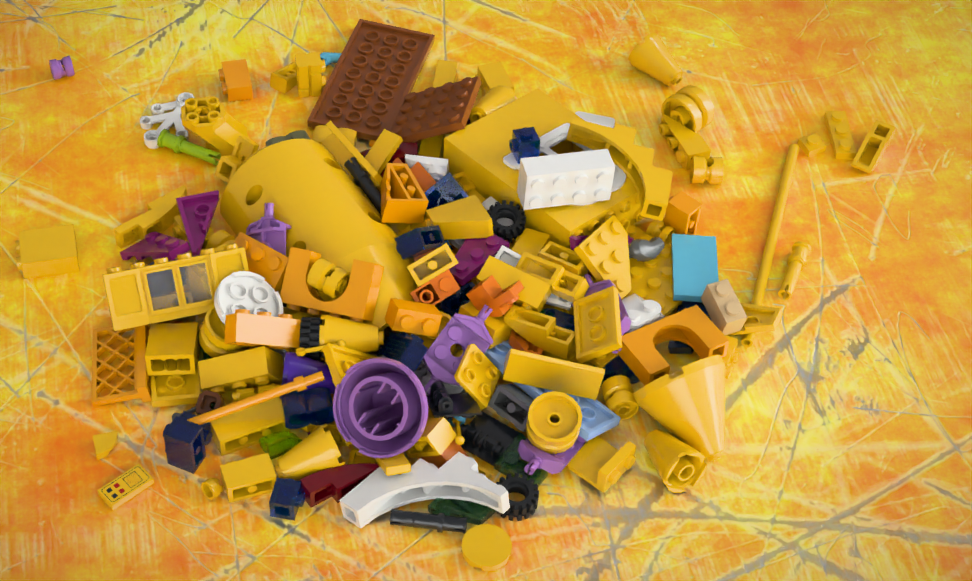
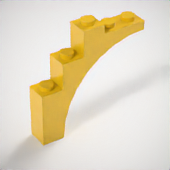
(636, 161)

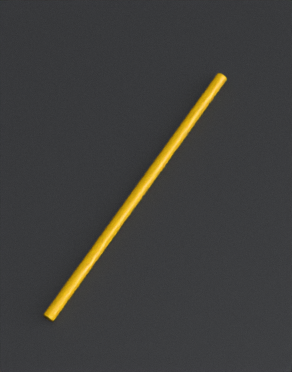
(773, 232)

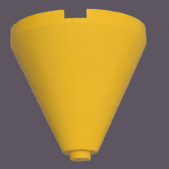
(690, 404)

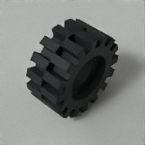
(510, 212)
(310, 335)
(524, 487)

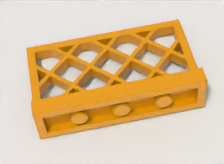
(141, 381)

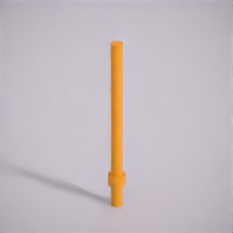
(300, 383)

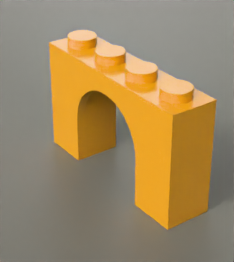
(357, 300)
(686, 326)

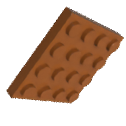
(436, 110)

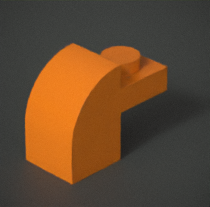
(491, 294)

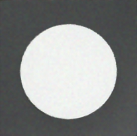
(247, 292)

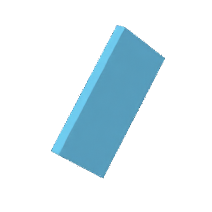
(693, 265)

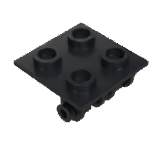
(451, 405)
(487, 437)

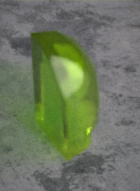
(278, 443)

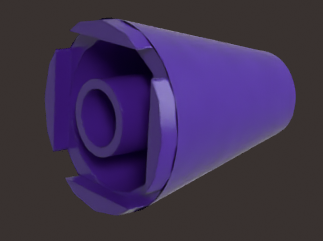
(302, 365)

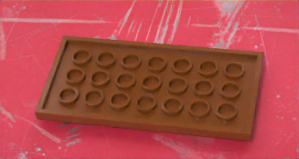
(372, 78)

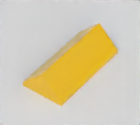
(552, 374)

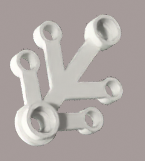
(168, 120)

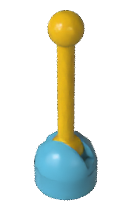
(456, 422)

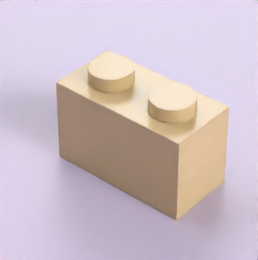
(724, 307)

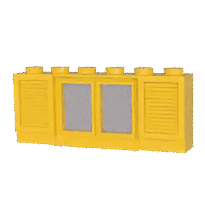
(169, 287)

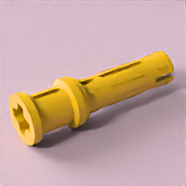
(796, 263)

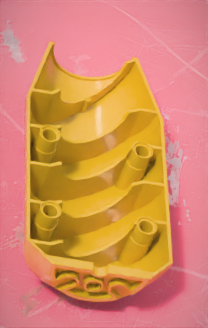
(324, 214)

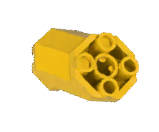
(212, 124)

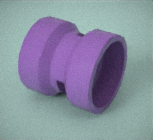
(57, 69)

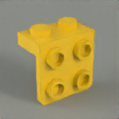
(477, 375)
(602, 463)

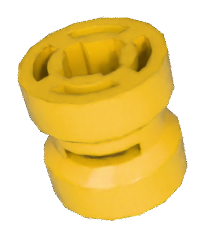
(659, 229)

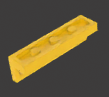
(343, 150)

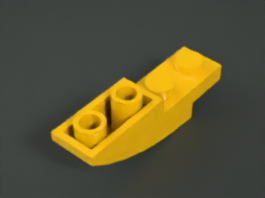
(157, 218)

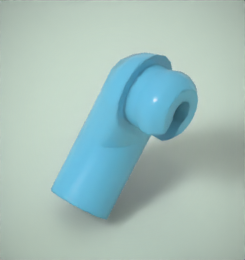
(330, 57)

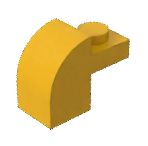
(230, 163)

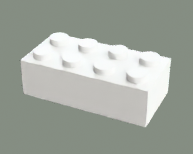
(565, 179)

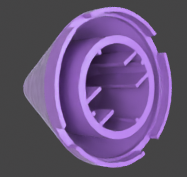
(380, 407)

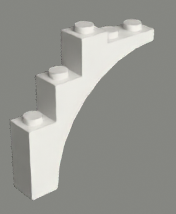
(453, 480)

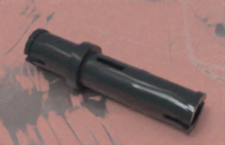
(362, 179)
(429, 521)

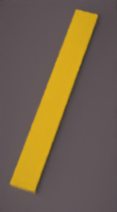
(444, 73)

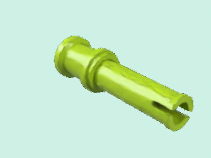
(180, 144)

